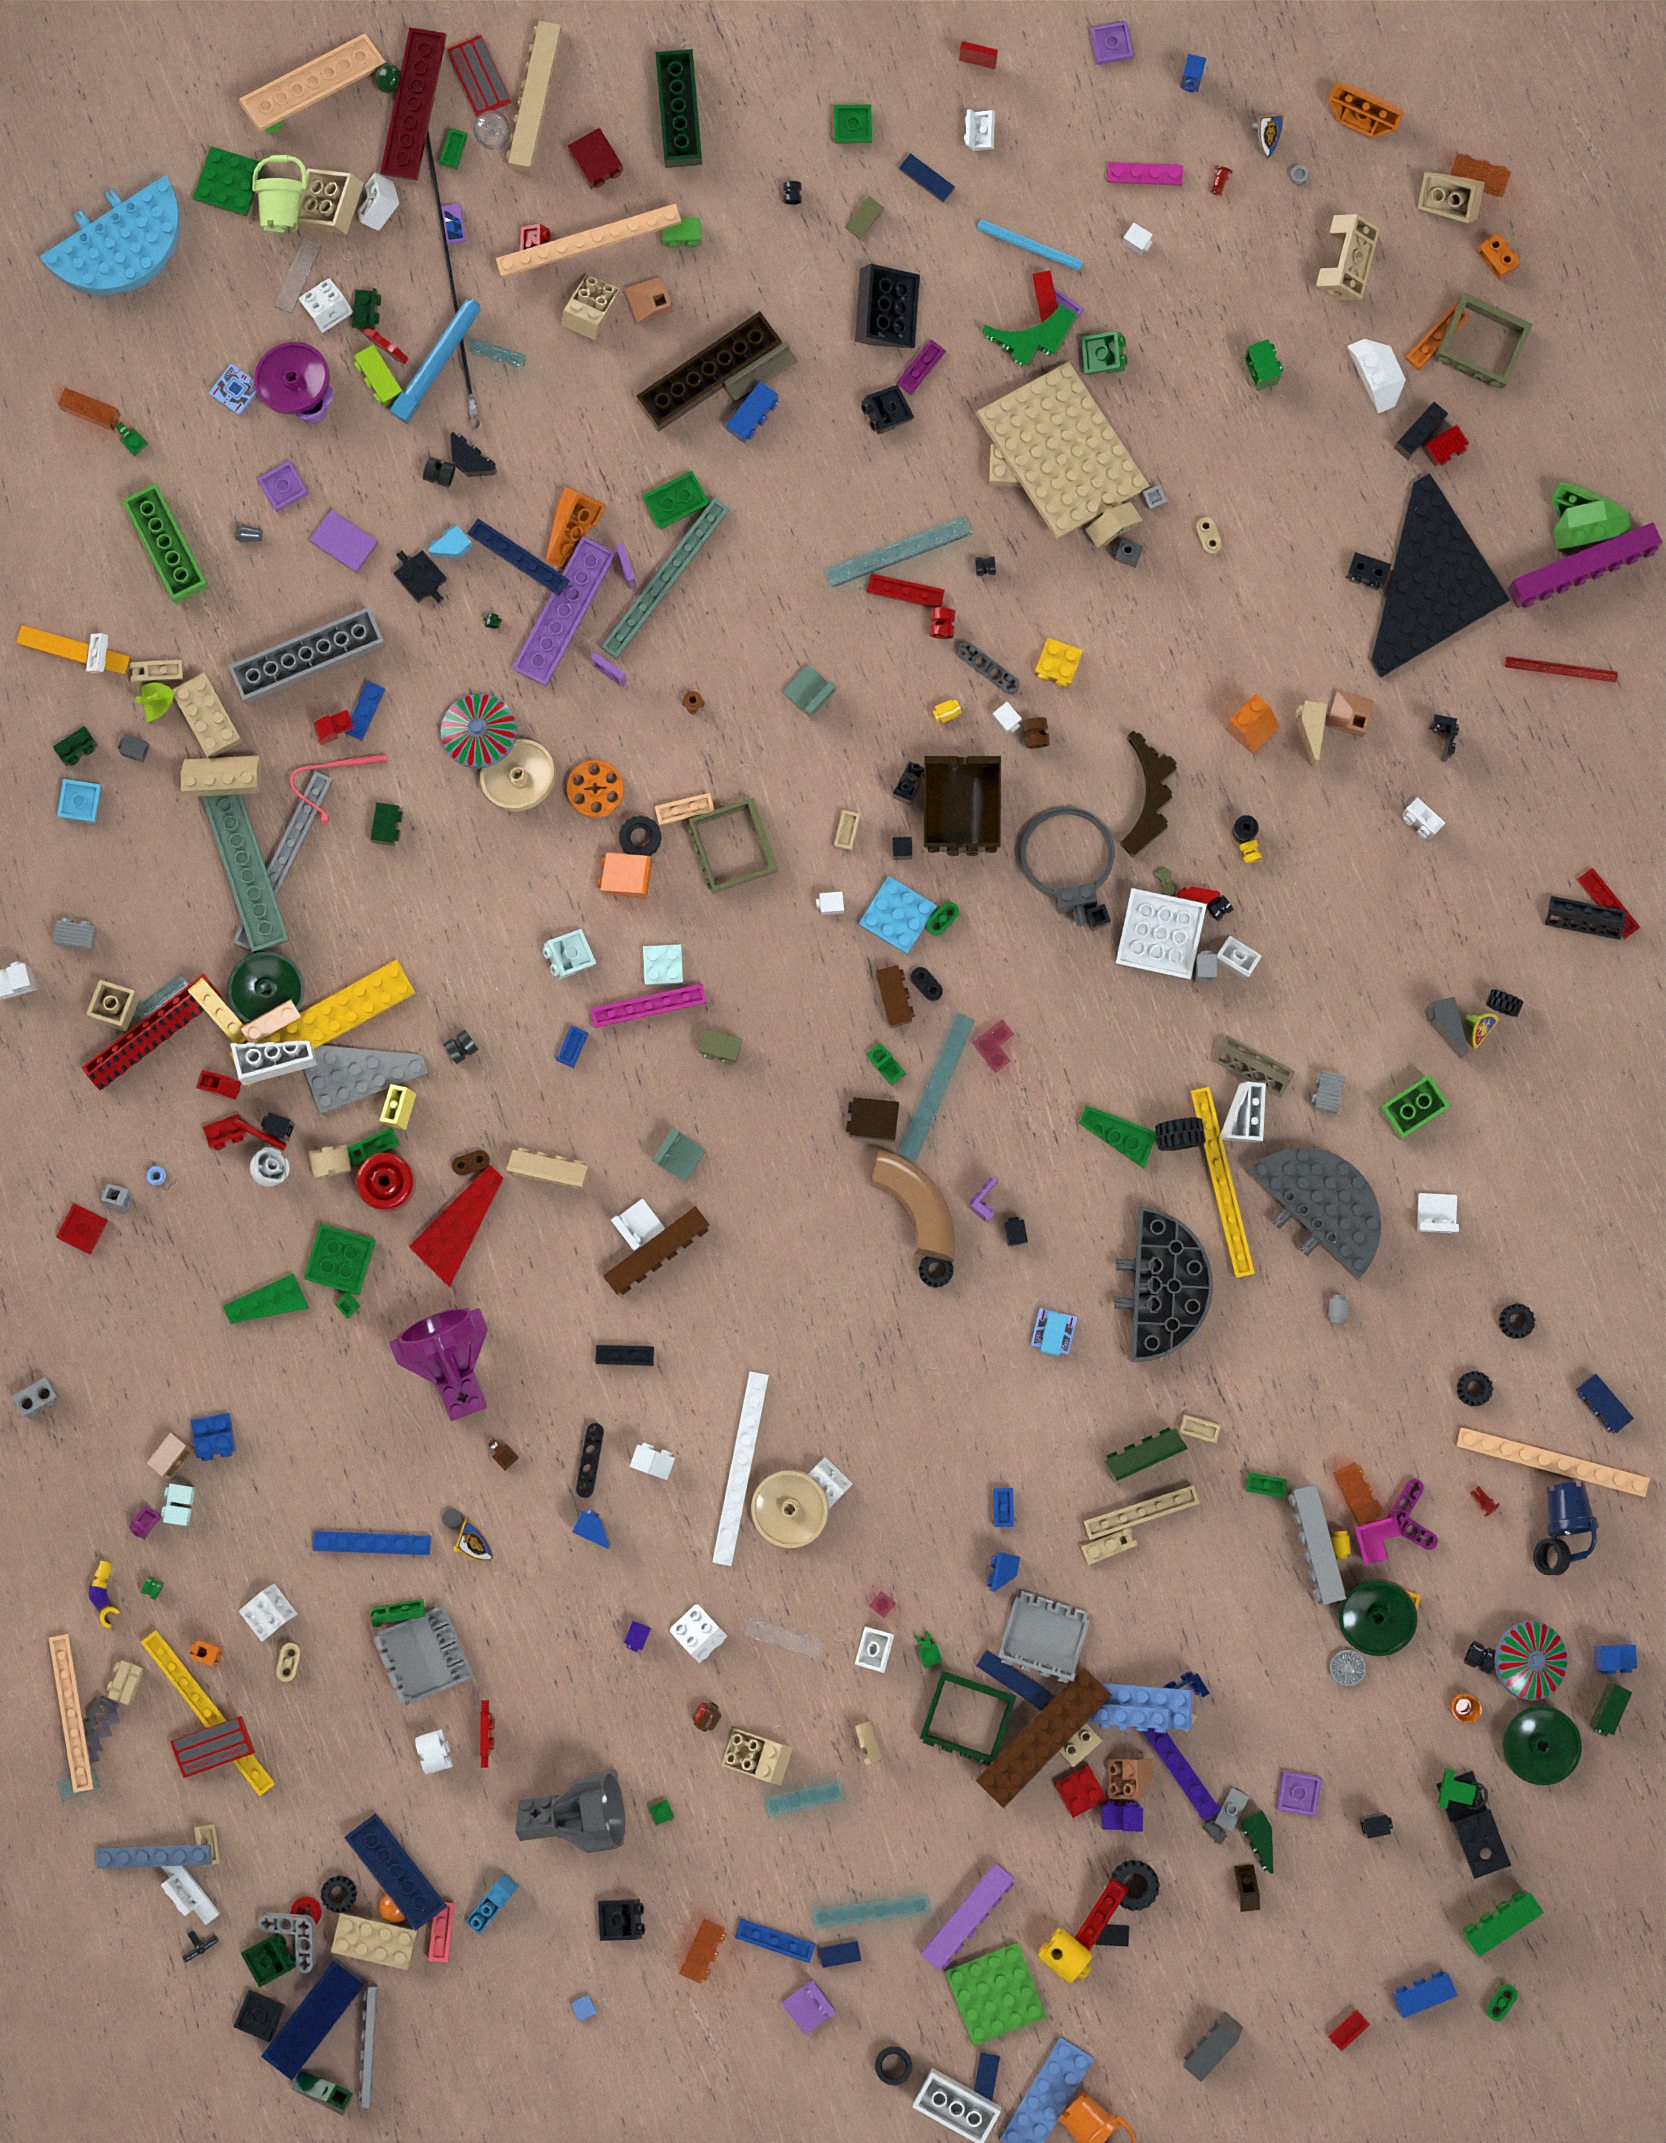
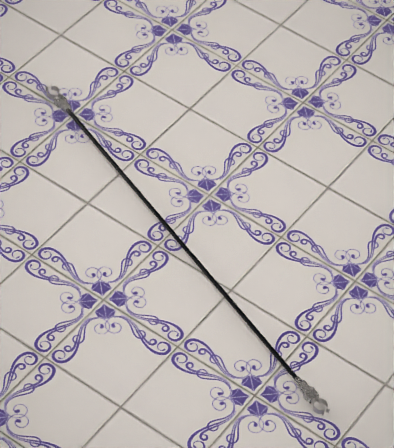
(472, 409)

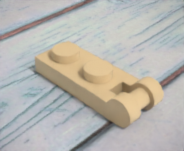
(157, 671)
(1108, 1546)

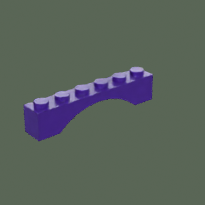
(1182, 1773)

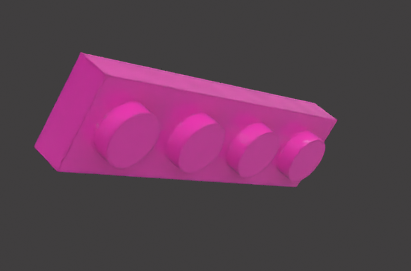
(1145, 174)

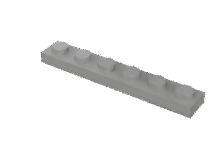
(368, 2037)

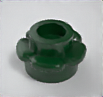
(492, 621)

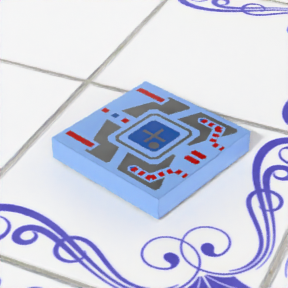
(234, 389)
(1040, 1329)

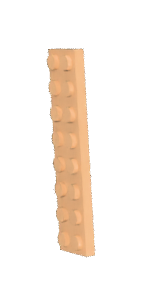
(311, 82)

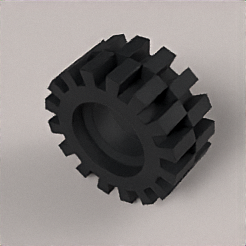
(1504, 1003)
(935, 1281)
(1528, 1321)
(1463, 1388)
(350, 1890)

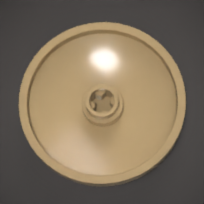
(520, 778)
(790, 1508)

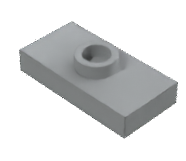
(1231, 1809)

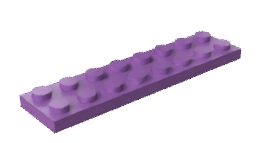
(564, 612)

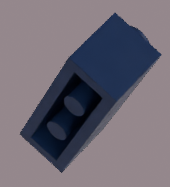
(1604, 1404)

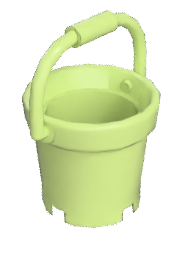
(279, 196)

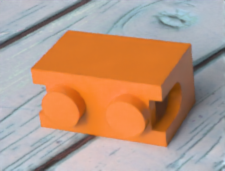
(206, 1652)

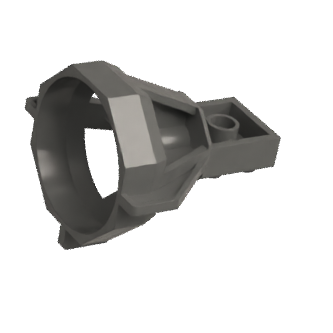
(585, 1814)

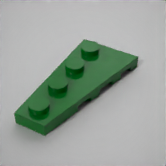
(271, 1300)

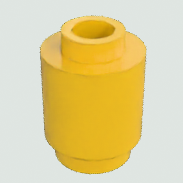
(946, 711)
(1341, 1544)

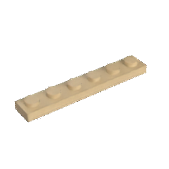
(1141, 1512)

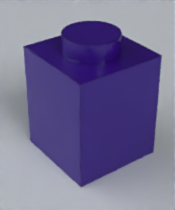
(637, 1636)

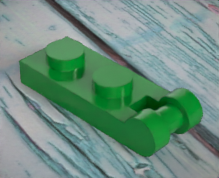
(373, 1145)
(397, 1612)

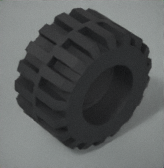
(1180, 1134)
(1151, 1879)

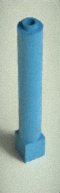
(408, 402)

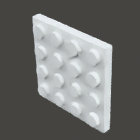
(1161, 933)

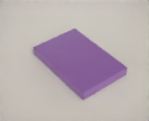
(344, 541)

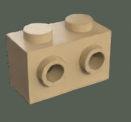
(1080, 1745)

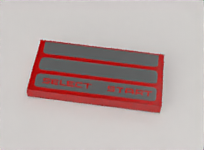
(479, 75)
(212, 1746)

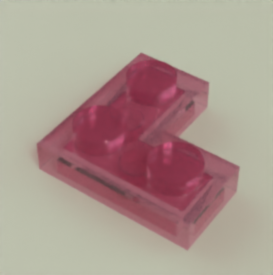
(989, 1045)

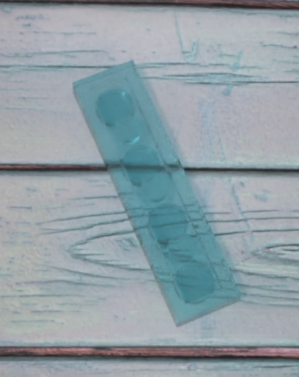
(804, 1798)

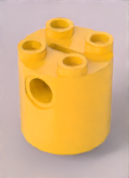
(1071, 1961)

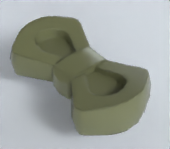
(1164, 876)

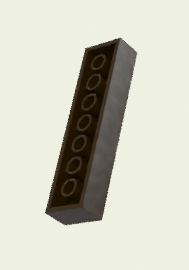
(707, 371)

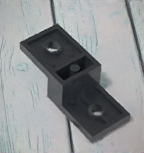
(1476, 1831)

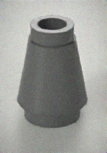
(248, 534)

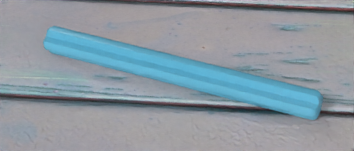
(1029, 245)

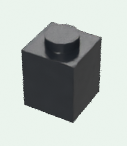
(902, 848)
(1098, 917)
(1015, 1231)

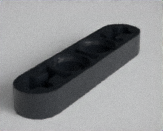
(594, 1461)

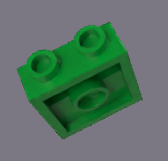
(1104, 353)

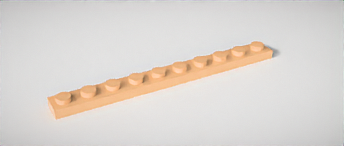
(588, 240)
(1553, 1462)

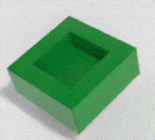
(347, 1305)
(661, 1812)

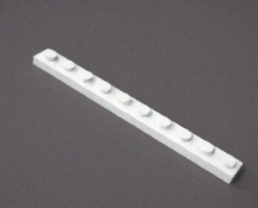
(740, 1469)

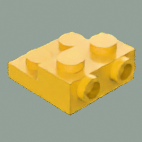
(1058, 662)

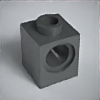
(133, 748)

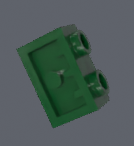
(365, 309)
(75, 746)

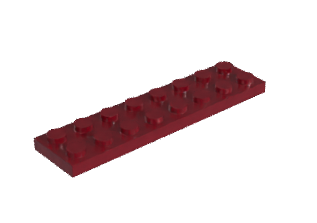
(413, 104)

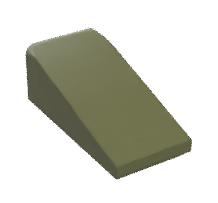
(865, 217)

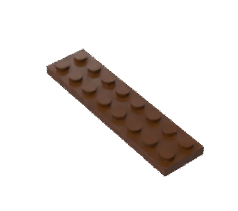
(1043, 1738)

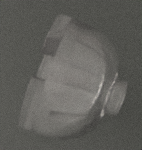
(492, 129)

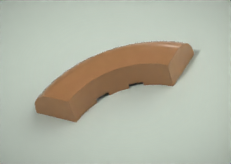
(921, 1200)

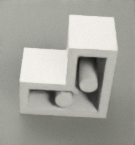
(16, 980)
(653, 1462)

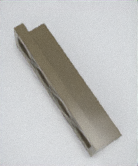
(760, 370)
(1256, 1063)

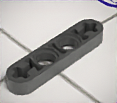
(990, 665)

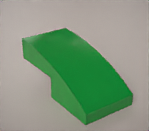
(886, 1064)

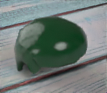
(387, 78)

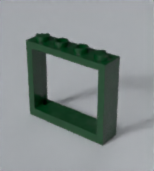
(964, 1751)

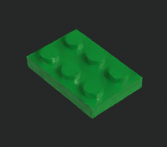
(675, 500)

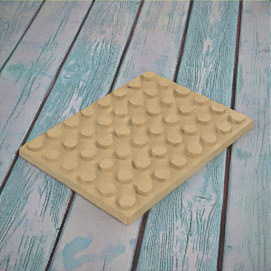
(1062, 450)

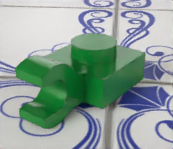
(132, 440)

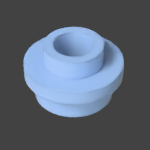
(152, 1171)

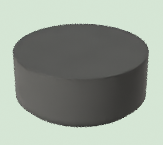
(452, 1518)

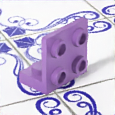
(983, 1210)
(809, 2007)

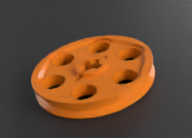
(601, 795)

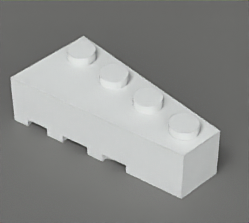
(271, 1059)

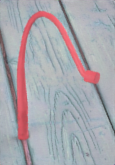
(354, 761)

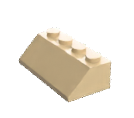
(221, 776)
(548, 1169)

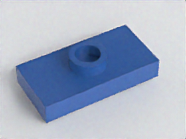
(572, 1046)

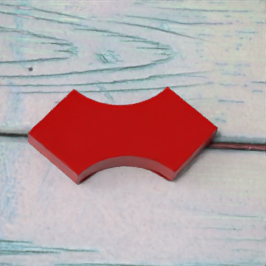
(381, 342)

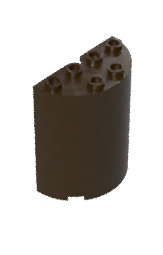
(962, 804)

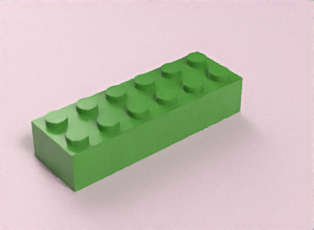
(165, 544)

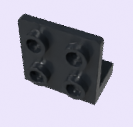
(1445, 724)

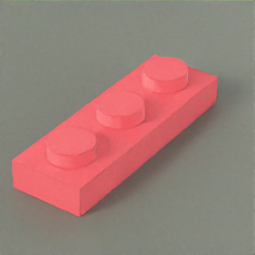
(441, 1934)

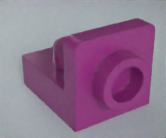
(144, 1522)

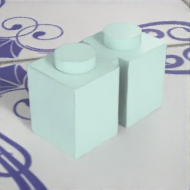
(177, 1514)

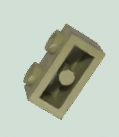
(720, 1046)

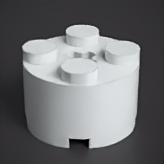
(433, 1752)

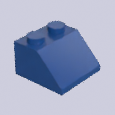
(592, 1528)

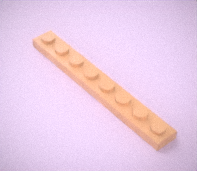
(71, 1713)

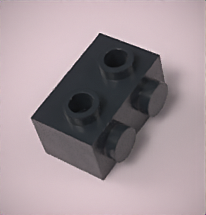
(1368, 571)

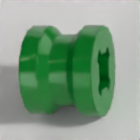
(152, 1587)

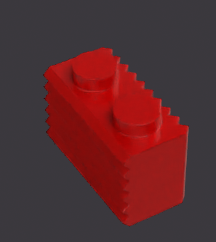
(1446, 446)

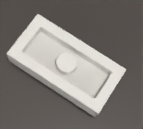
(97, 653)

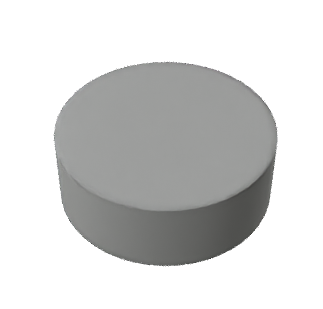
(1299, 174)

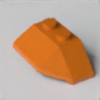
(1364, 110)

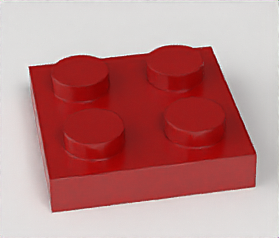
(1080, 1791)

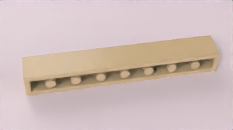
(534, 97)

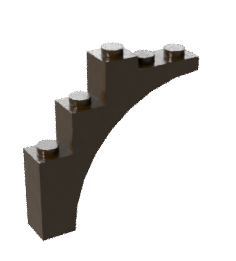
(1157, 796)

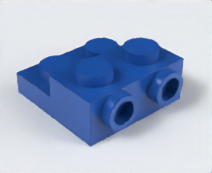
(213, 1436)

